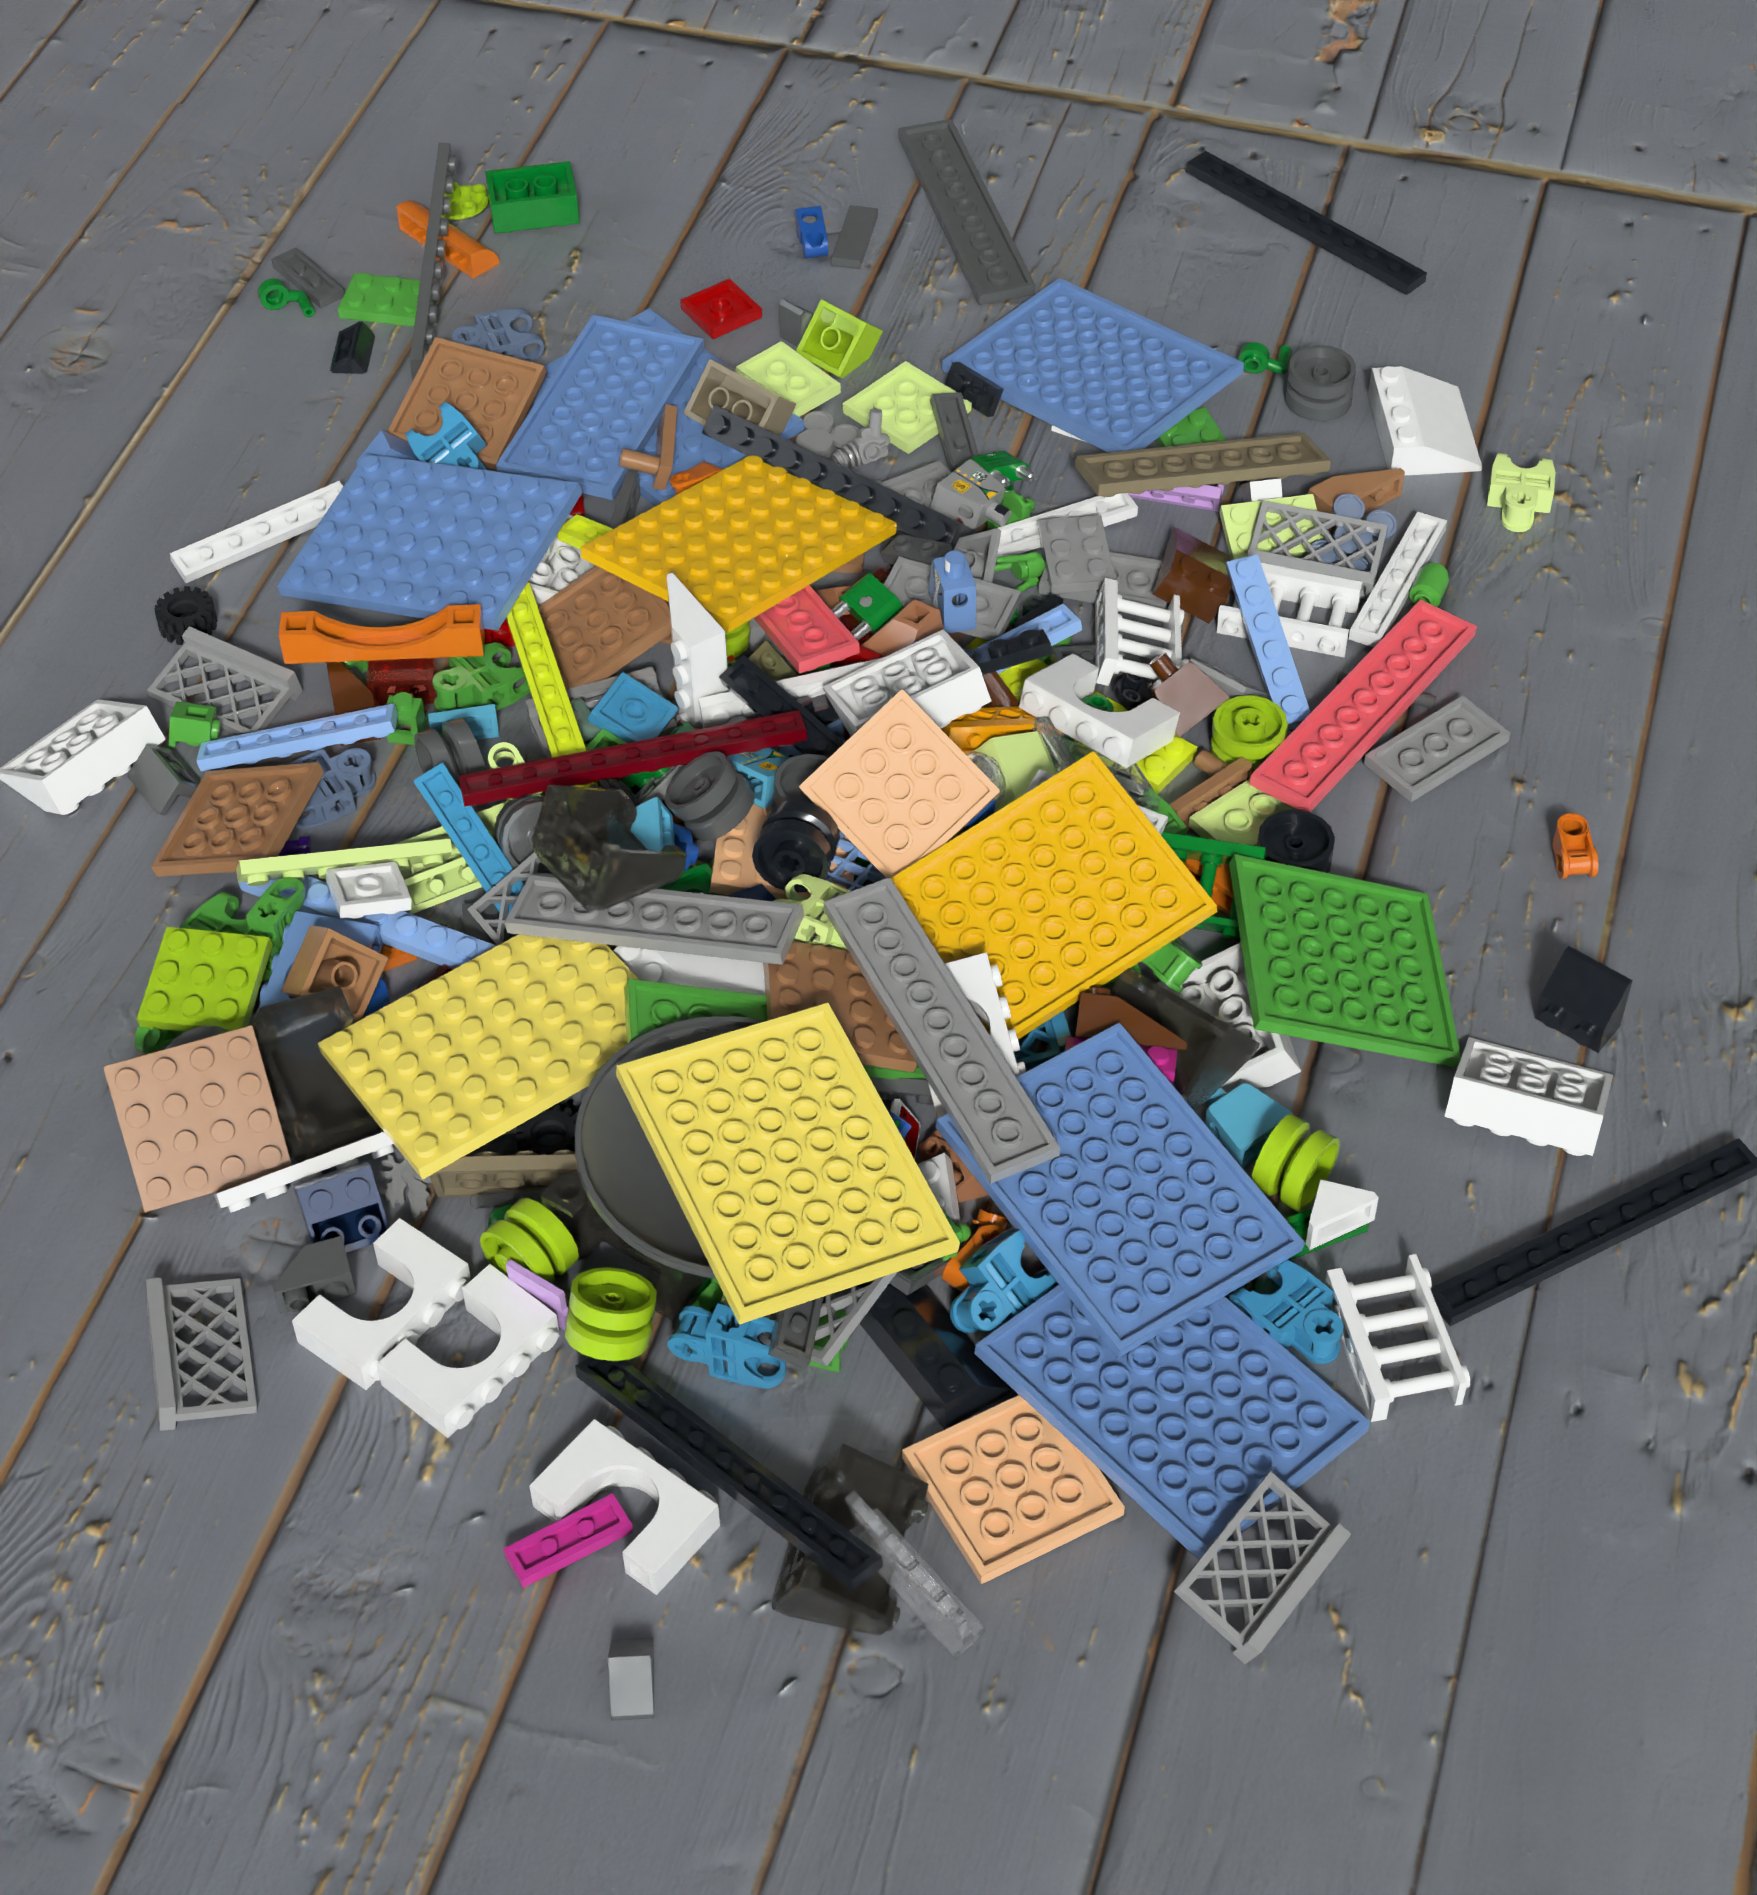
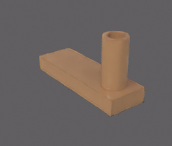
(662, 463)
(1221, 781)

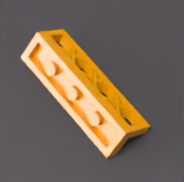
(976, 728)

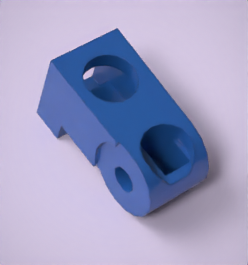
(811, 235)

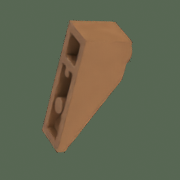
(1372, 488)

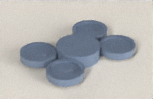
(1353, 507)

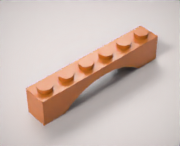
(319, 639)

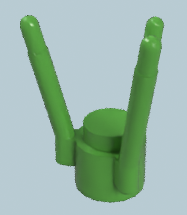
(1024, 567)

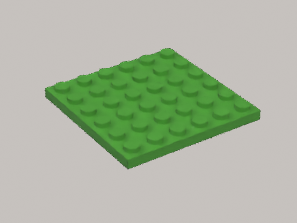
(1343, 961)

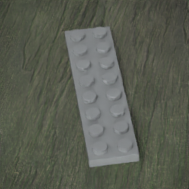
(661, 922)

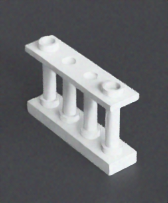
(1309, 590)
(1109, 642)
(1367, 1359)

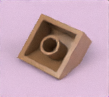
(333, 961)

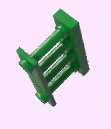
(1211, 855)

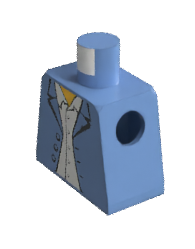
(949, 578)

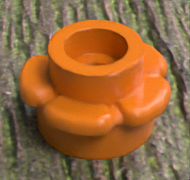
(990, 1218)

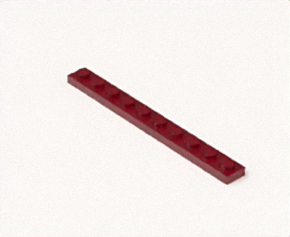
(631, 758)

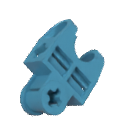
(452, 445)
(997, 1285)
(1295, 1312)
(717, 1341)

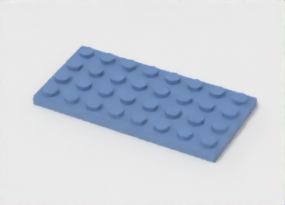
(601, 401)

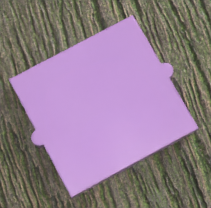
(540, 1289)

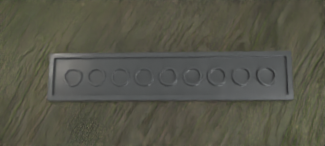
(966, 212)

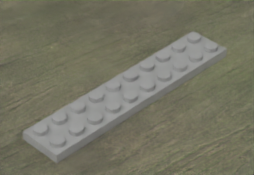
(941, 1031)

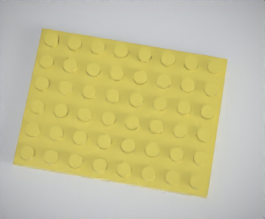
(485, 1045)
(785, 1162)

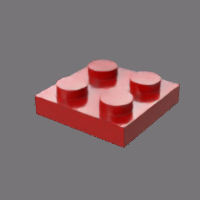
(721, 308)

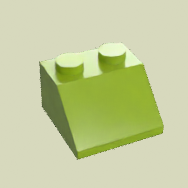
(838, 340)

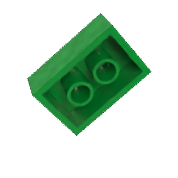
(532, 197)

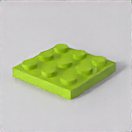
(204, 980)

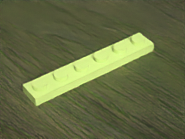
(259, 871)

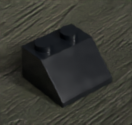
(1584, 999)

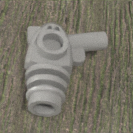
(865, 448)

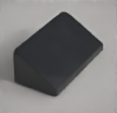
(353, 349)

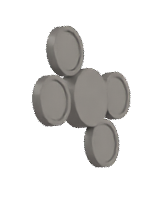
(817, 435)

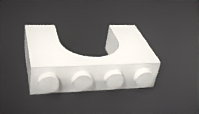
(1117, 735)
(979, 985)
(357, 1344)
(453, 1395)
(604, 1460)

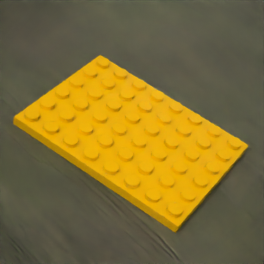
(740, 540)
(1056, 892)

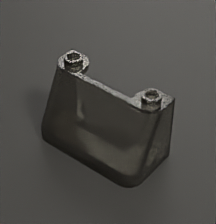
(593, 853)
(1213, 1047)
(813, 1593)

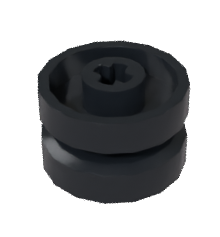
(1298, 840)
(794, 842)

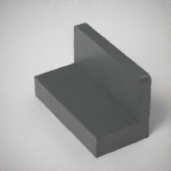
(162, 777)

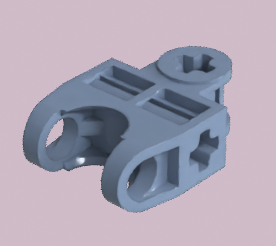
(501, 336)
(337, 785)

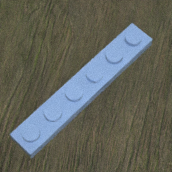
(1268, 638)
(297, 737)

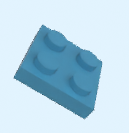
(632, 711)

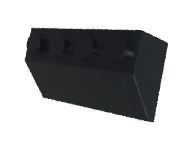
(932, 1354)

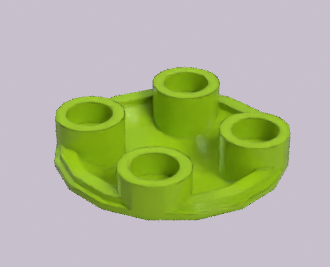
(467, 201)

